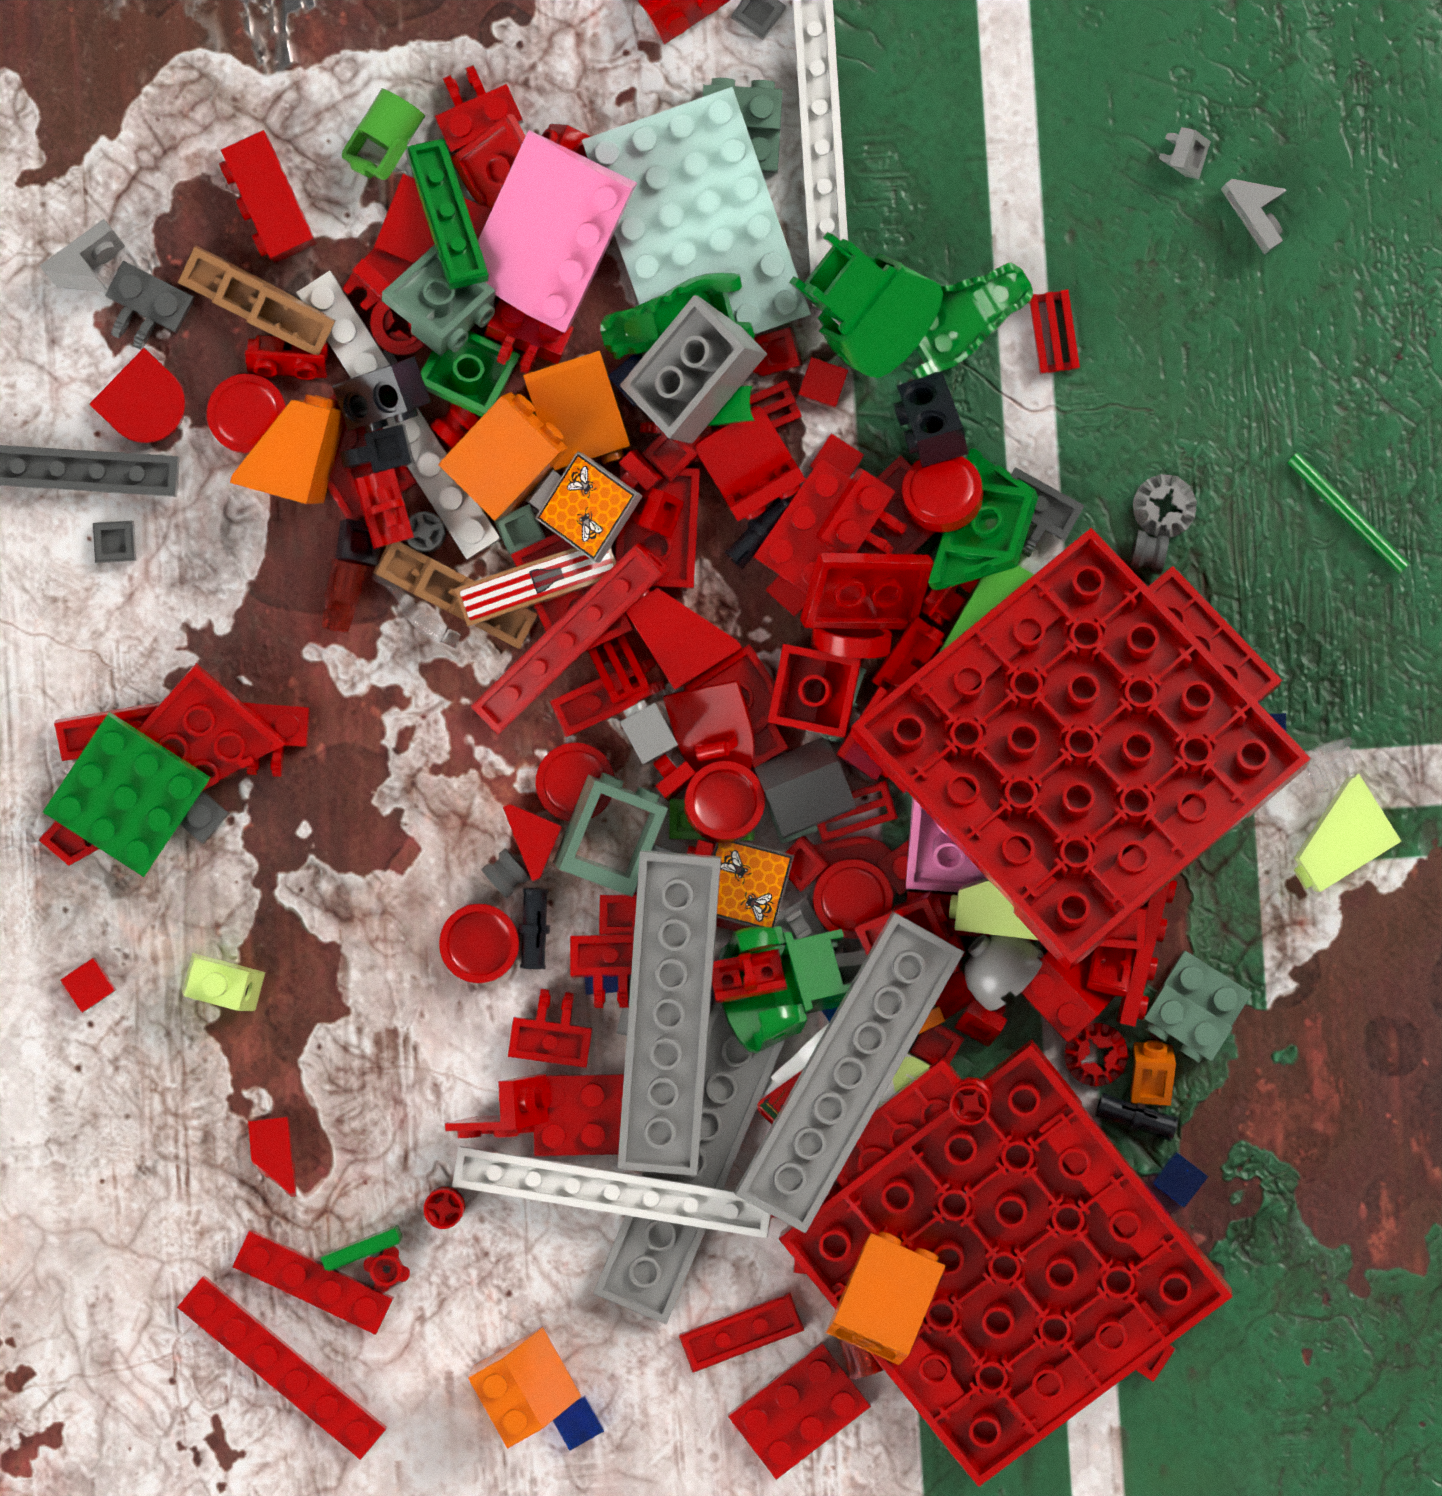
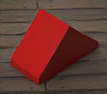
(534, 837)

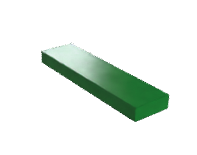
(447, 214)

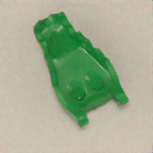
(970, 315)
(641, 326)

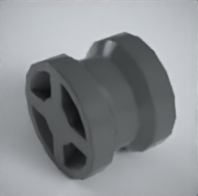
(423, 526)
(1149, 552)
(506, 873)

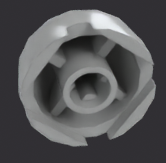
(1000, 966)

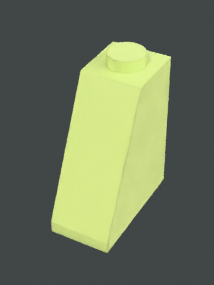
(1344, 837)
(985, 910)

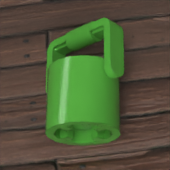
(388, 124)

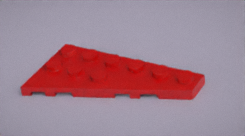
(200, 726)

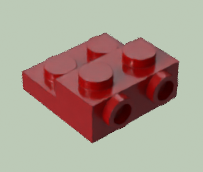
(922, 911)

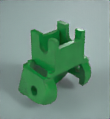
(877, 300)
(810, 978)

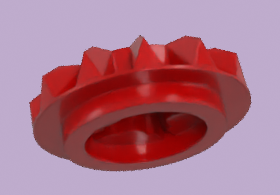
(397, 341)
(1114, 1061)

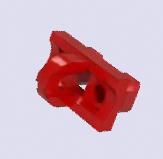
(762, 976)

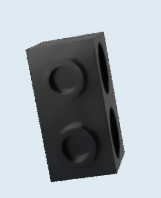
(382, 394)
(931, 420)

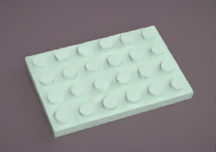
(700, 208)

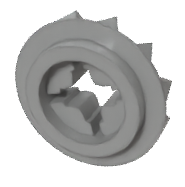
(1148, 514)

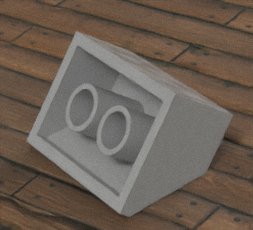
(692, 370)

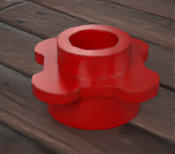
(384, 1280)

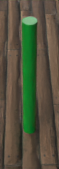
(1347, 512)

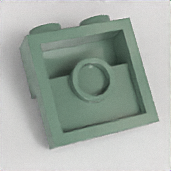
(762, 115)
(436, 313)
(1195, 1007)

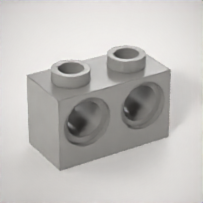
(648, 731)

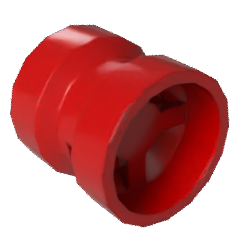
(454, 424)
(968, 1108)
(439, 1210)

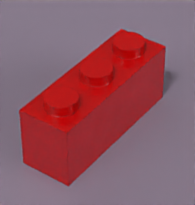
(266, 197)

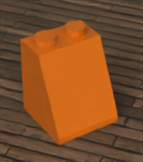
(582, 407)
(295, 452)
(504, 455)
(886, 1297)
(524, 1386)

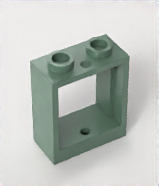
(593, 871)

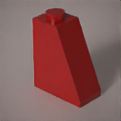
(679, 637)

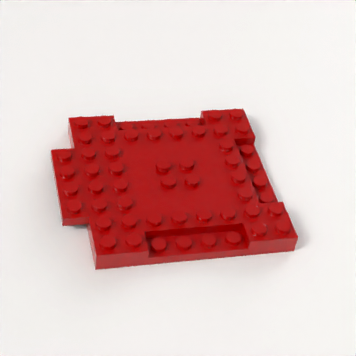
(1086, 742)
(1048, 1247)

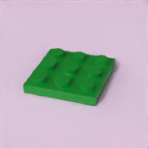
(126, 794)

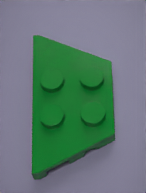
(994, 536)

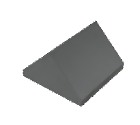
(805, 787)

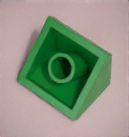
(469, 375)

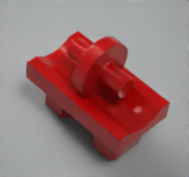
(383, 508)

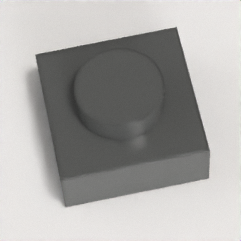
(204, 817)

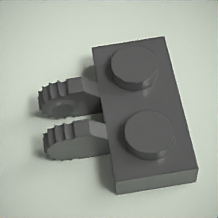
(148, 297)
(1053, 512)

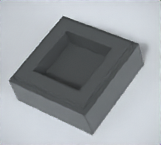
(758, 15)
(114, 541)

